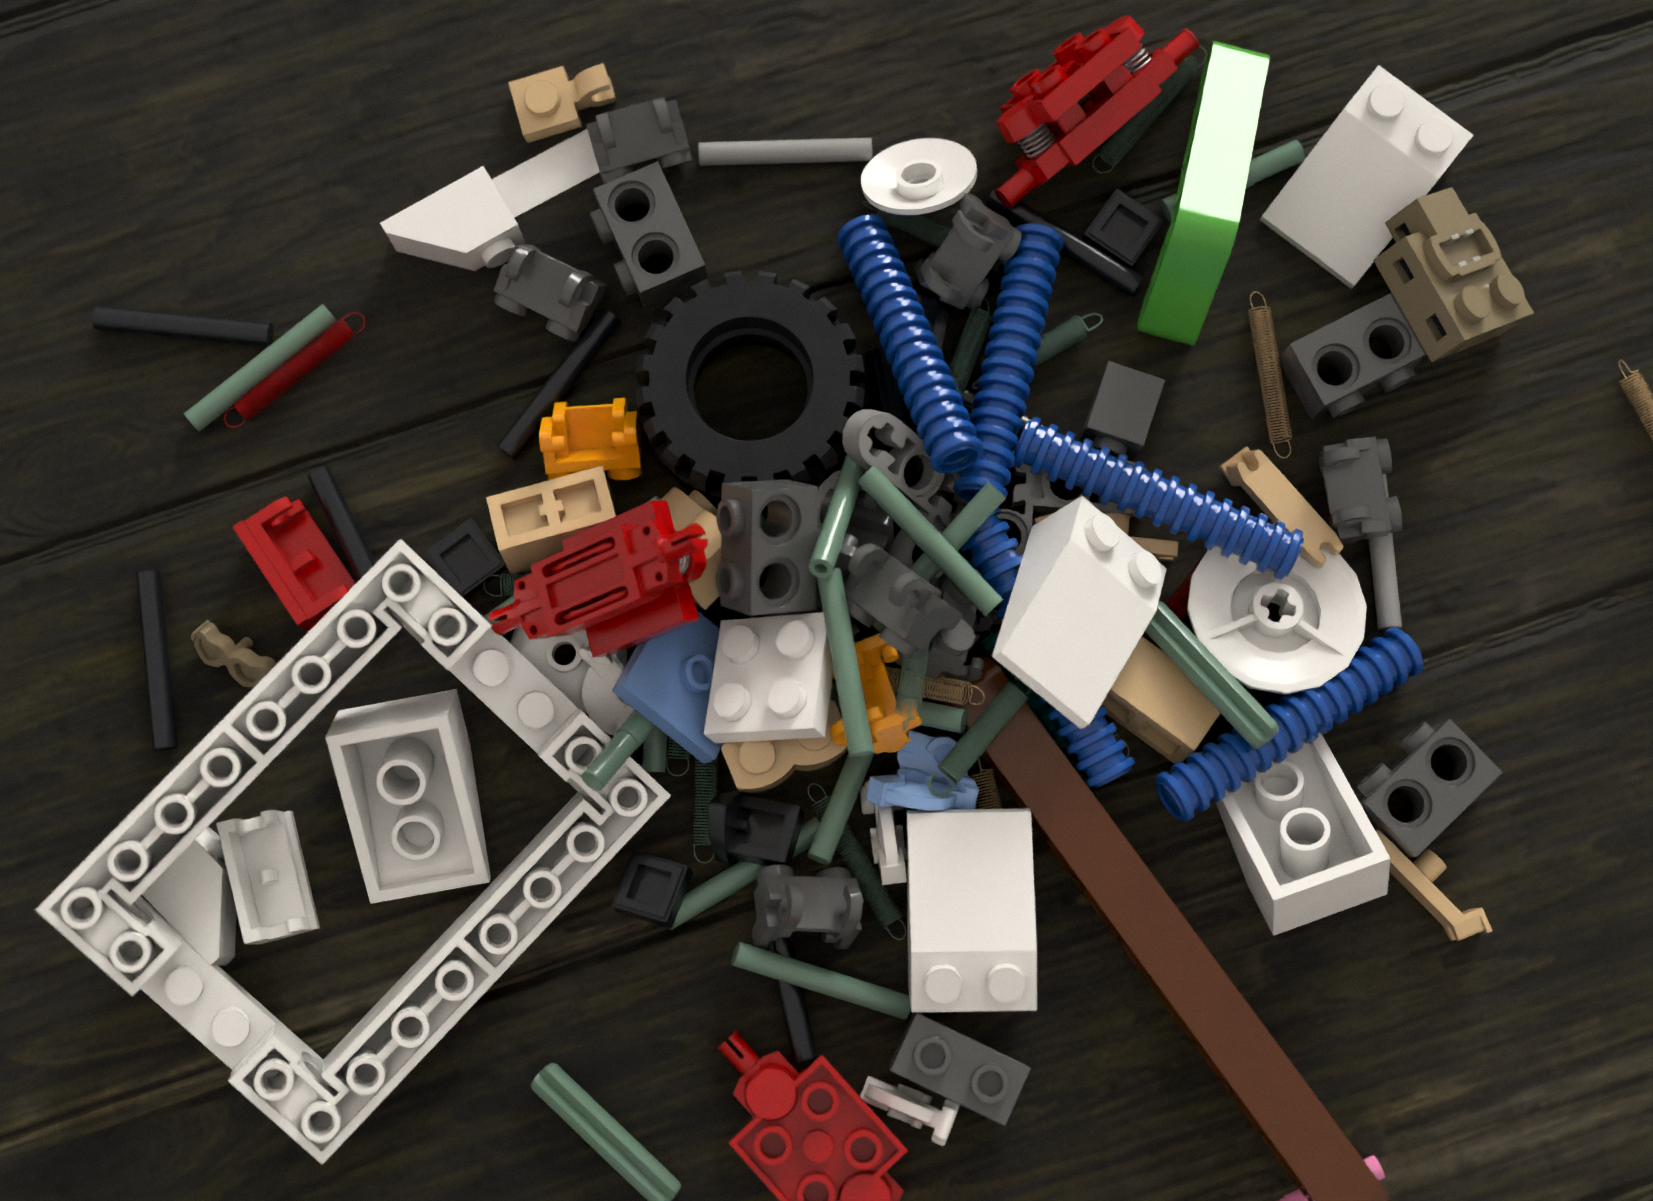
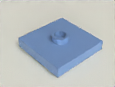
(671, 684)

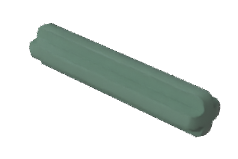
(1211, 677)
(605, 1134)

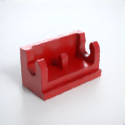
(296, 560)

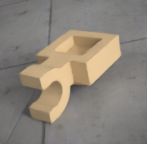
(551, 103)

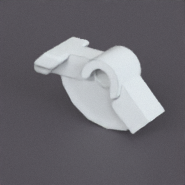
(600, 703)
(886, 840)
(911, 1107)

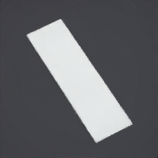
(547, 174)

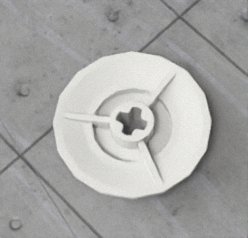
(1311, 642)

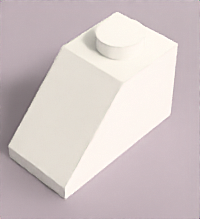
(458, 225)
(198, 899)

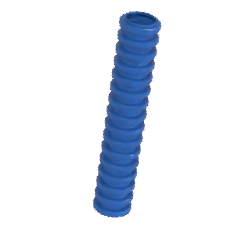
(909, 345)
(1011, 357)
(1158, 498)
(1299, 720)
(1093, 745)

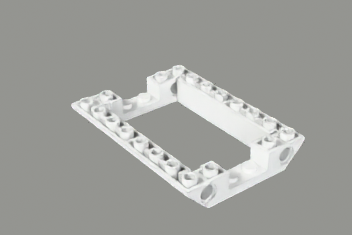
(124, 935)

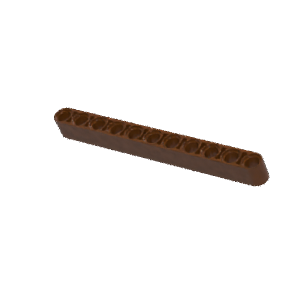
(1171, 955)

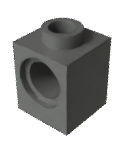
(1122, 410)

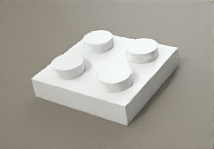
(770, 679)

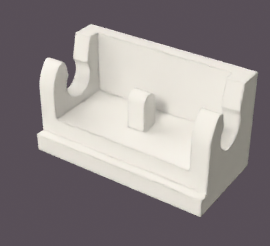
(268, 877)

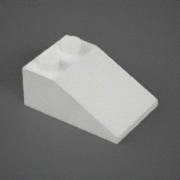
(1362, 173)
(1077, 609)
(410, 795)
(1304, 840)
(971, 910)

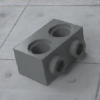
(659, 232)
(1347, 349)
(780, 545)
(1432, 799)
(959, 1068)

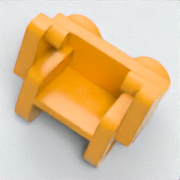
(591, 438)
(880, 699)

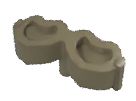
(219, 650)

